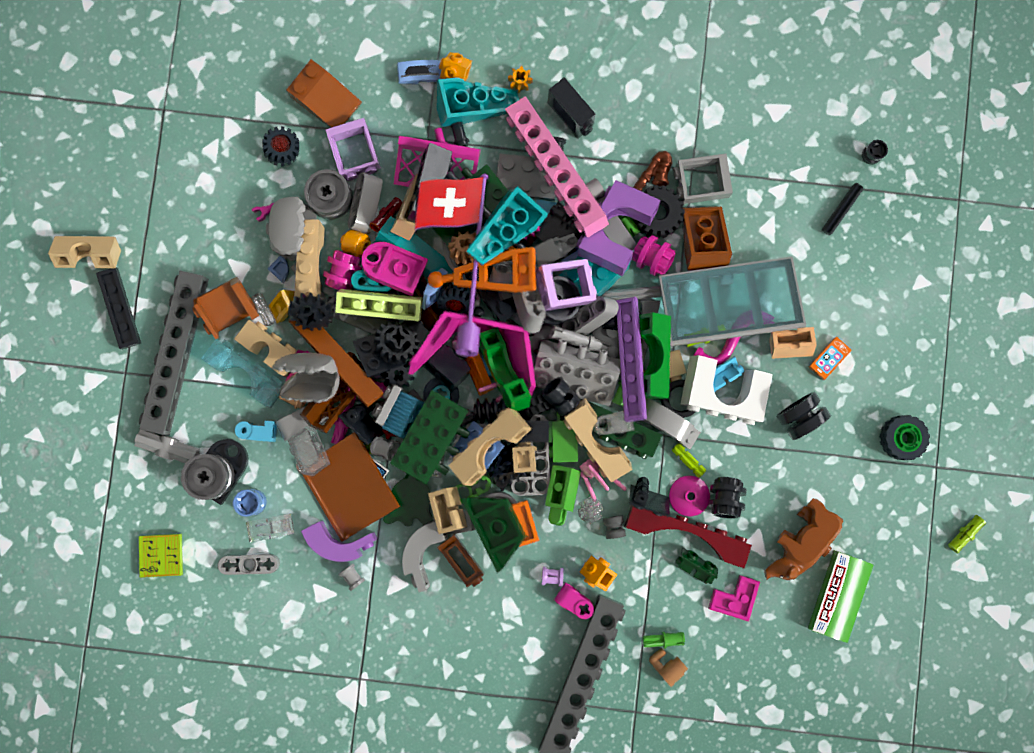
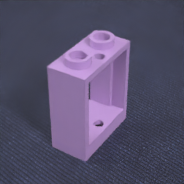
(345, 131)
(547, 290)

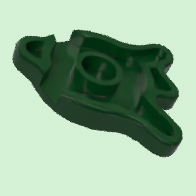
(413, 502)

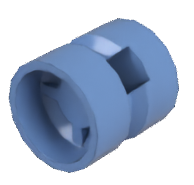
(249, 502)

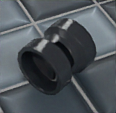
(878, 148)

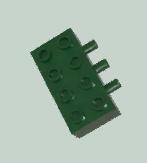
(494, 194)
(431, 438)

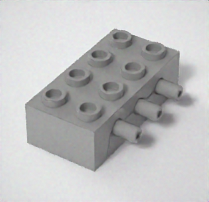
(586, 372)

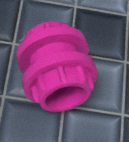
(653, 255)
(341, 270)

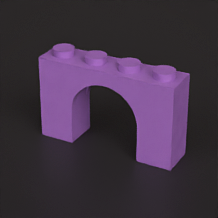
(619, 201)

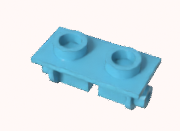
(728, 370)

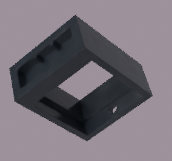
(571, 108)

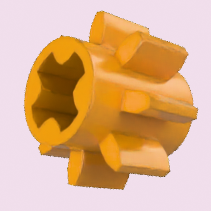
(520, 73)

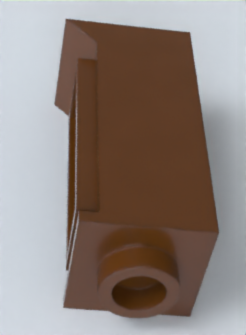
(476, 577)

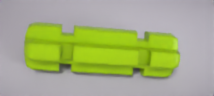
(688, 460)

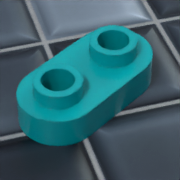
(369, 286)

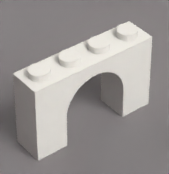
(699, 392)

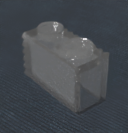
(308, 451)

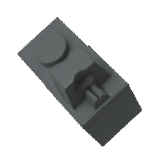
(554, 249)

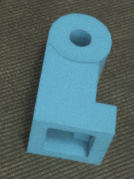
(249, 431)

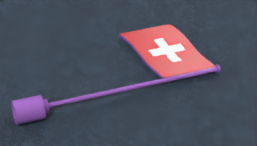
(455, 205)

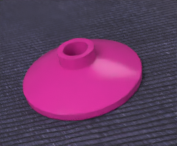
(680, 490)

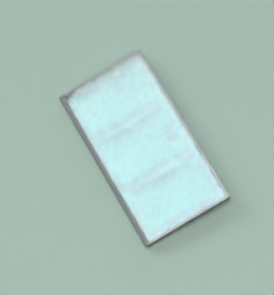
(732, 301)

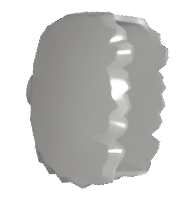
(287, 226)
(315, 377)

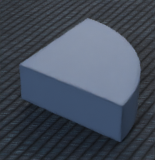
(280, 268)

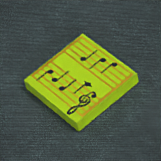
(160, 555)

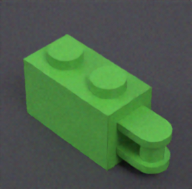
(564, 443)
(561, 493)

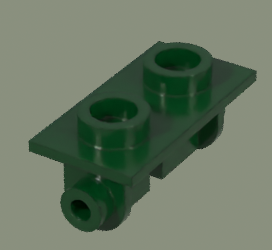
(690, 560)

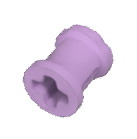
(552, 580)

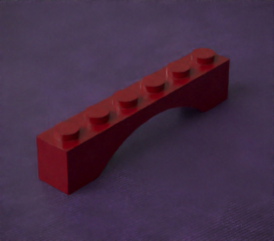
(730, 550)

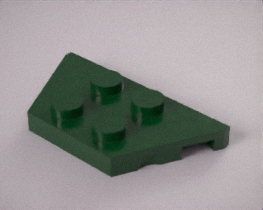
(496, 527)

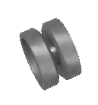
(317, 191)
(195, 476)

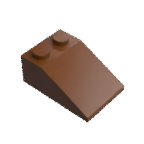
(323, 95)
(705, 238)

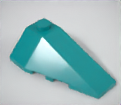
(470, 101)
(509, 223)
(415, 245)

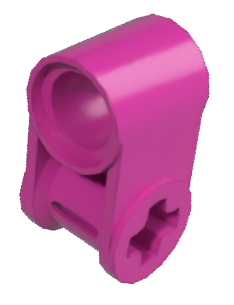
(571, 599)

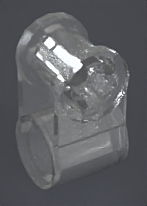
(615, 424)

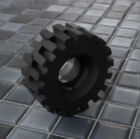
(674, 213)

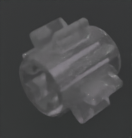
(590, 510)

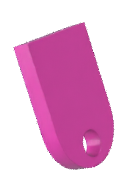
(394, 267)

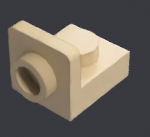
(524, 457)

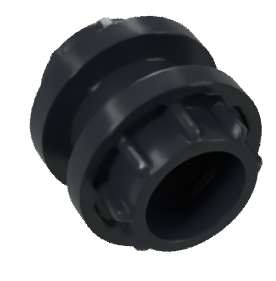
(727, 497)

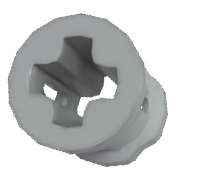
(351, 577)

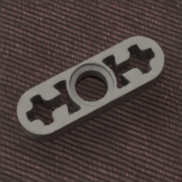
(234, 559)

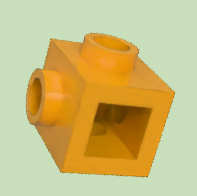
(455, 66)
(598, 573)

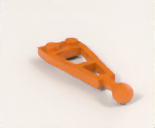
(523, 273)

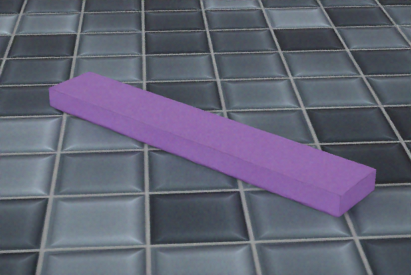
(631, 360)

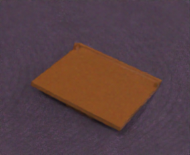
(351, 488)

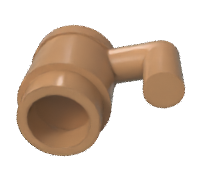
(671, 671)

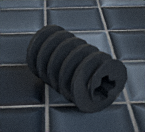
(487, 410)

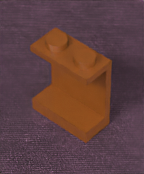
(224, 306)

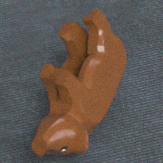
(809, 544)

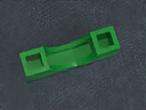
(656, 332)
(509, 384)

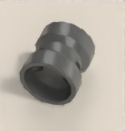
(613, 522)

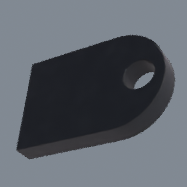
(238, 462)

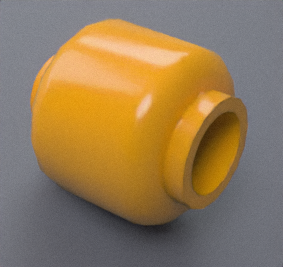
(354, 243)

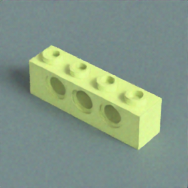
(379, 304)

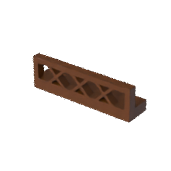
(315, 412)

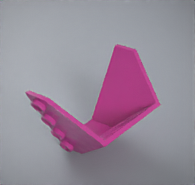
(515, 337)

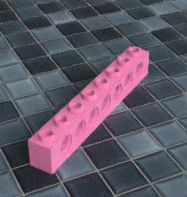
(523, 112)

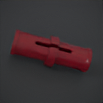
(384, 214)

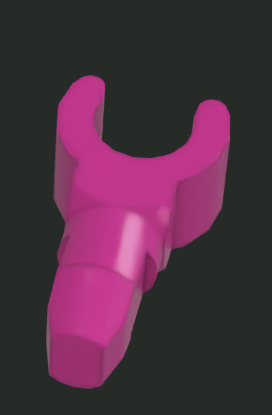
(265, 210)

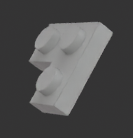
(381, 411)

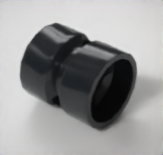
(562, 398)

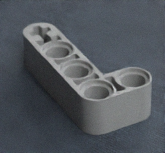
(615, 230)
(528, 304)
(536, 475)

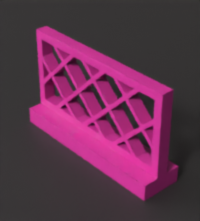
(420, 145)

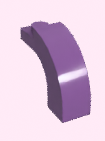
(326, 546)

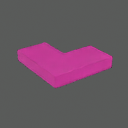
(737, 604)

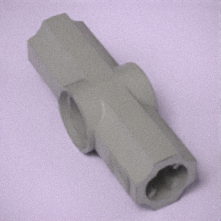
(165, 446)

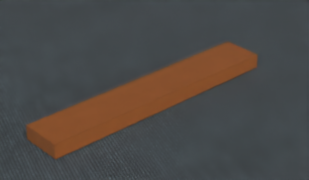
(347, 368)

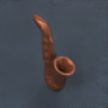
(659, 168)

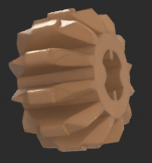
(459, 246)

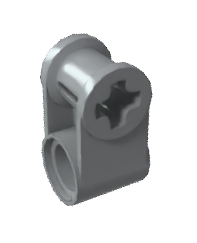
(384, 448)

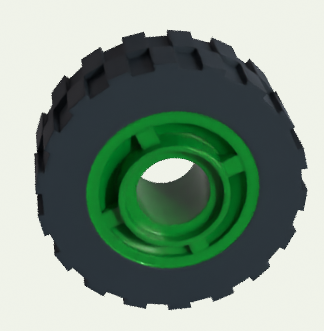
(916, 434)

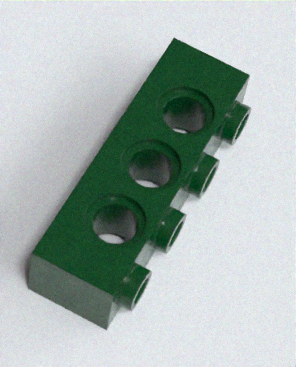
(650, 438)

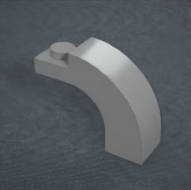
(671, 423)
(414, 551)

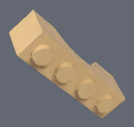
(307, 260)
(611, 460)
(470, 464)

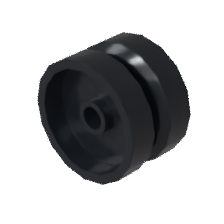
(564, 290)
(804, 417)

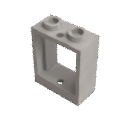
(722, 173)

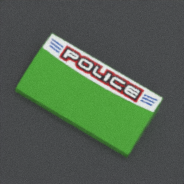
(840, 596)

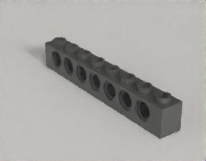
(178, 363)
(571, 686)

